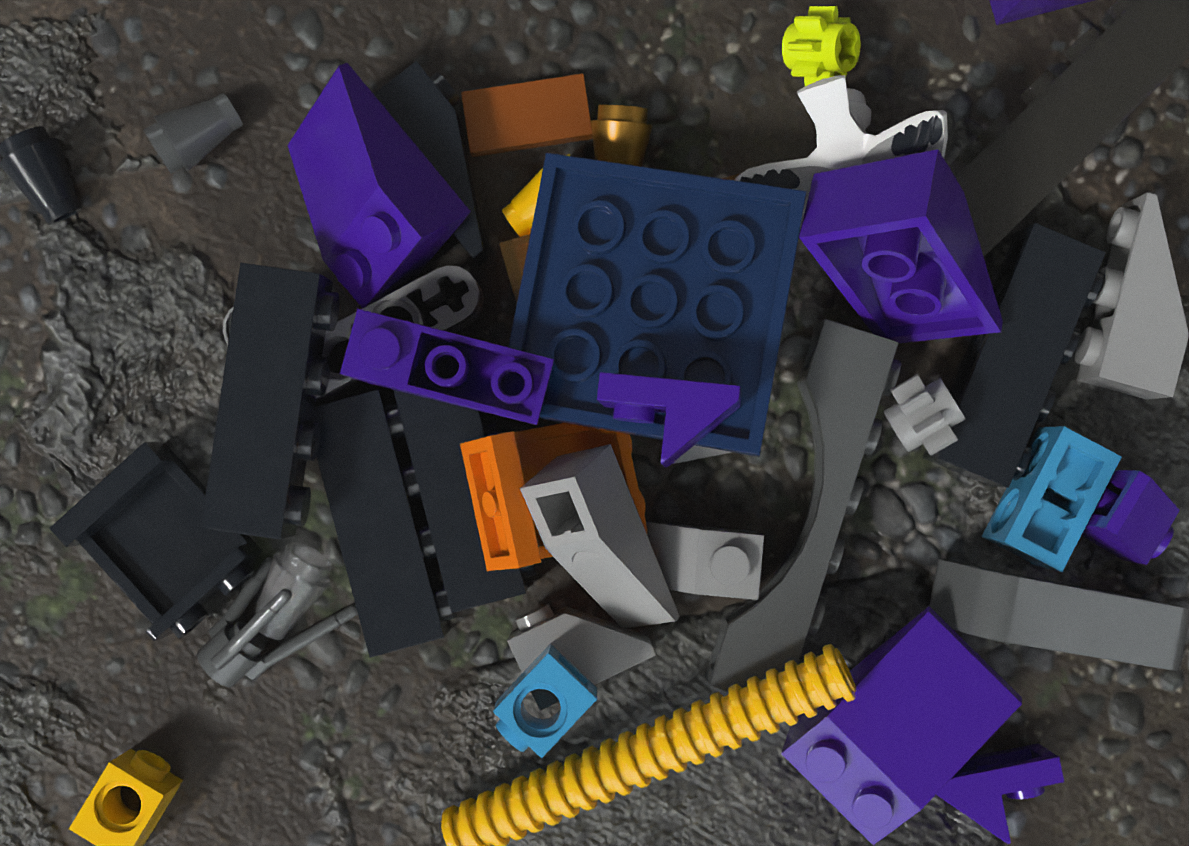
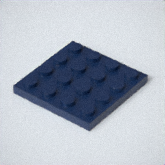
(657, 283)

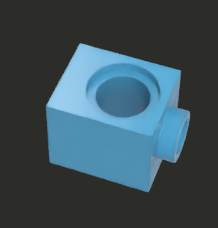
(557, 675)

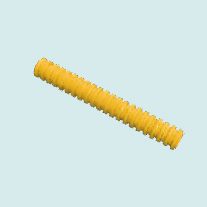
(650, 752)

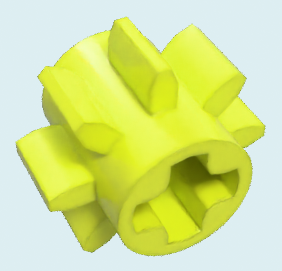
(821, 45)

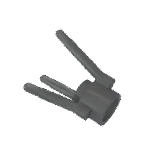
(237, 646)

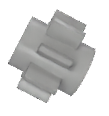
(924, 415)

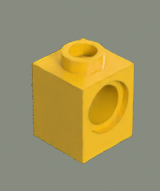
(105, 817)

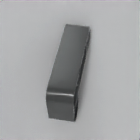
(1059, 616)

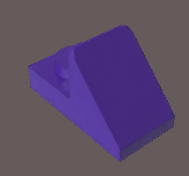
(689, 406)
(986, 777)

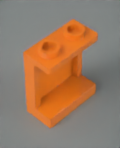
(507, 461)

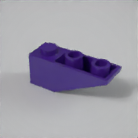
(446, 367)

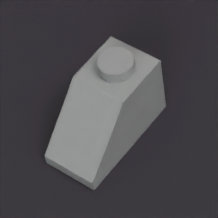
(708, 559)
(588, 642)

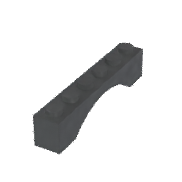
(841, 390)

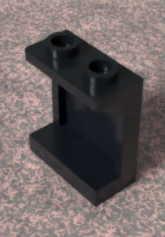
(151, 543)

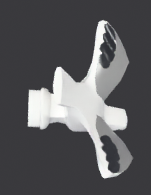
(841, 137)

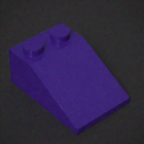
(369, 191)
(902, 248)
(914, 724)

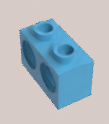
(1053, 499)

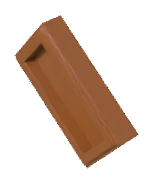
(527, 115)

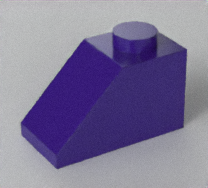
(1132, 518)

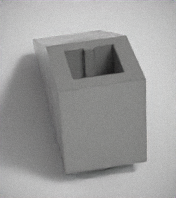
(1139, 313)
(599, 536)

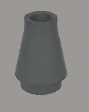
(192, 132)

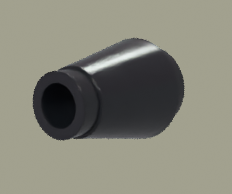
(40, 173)

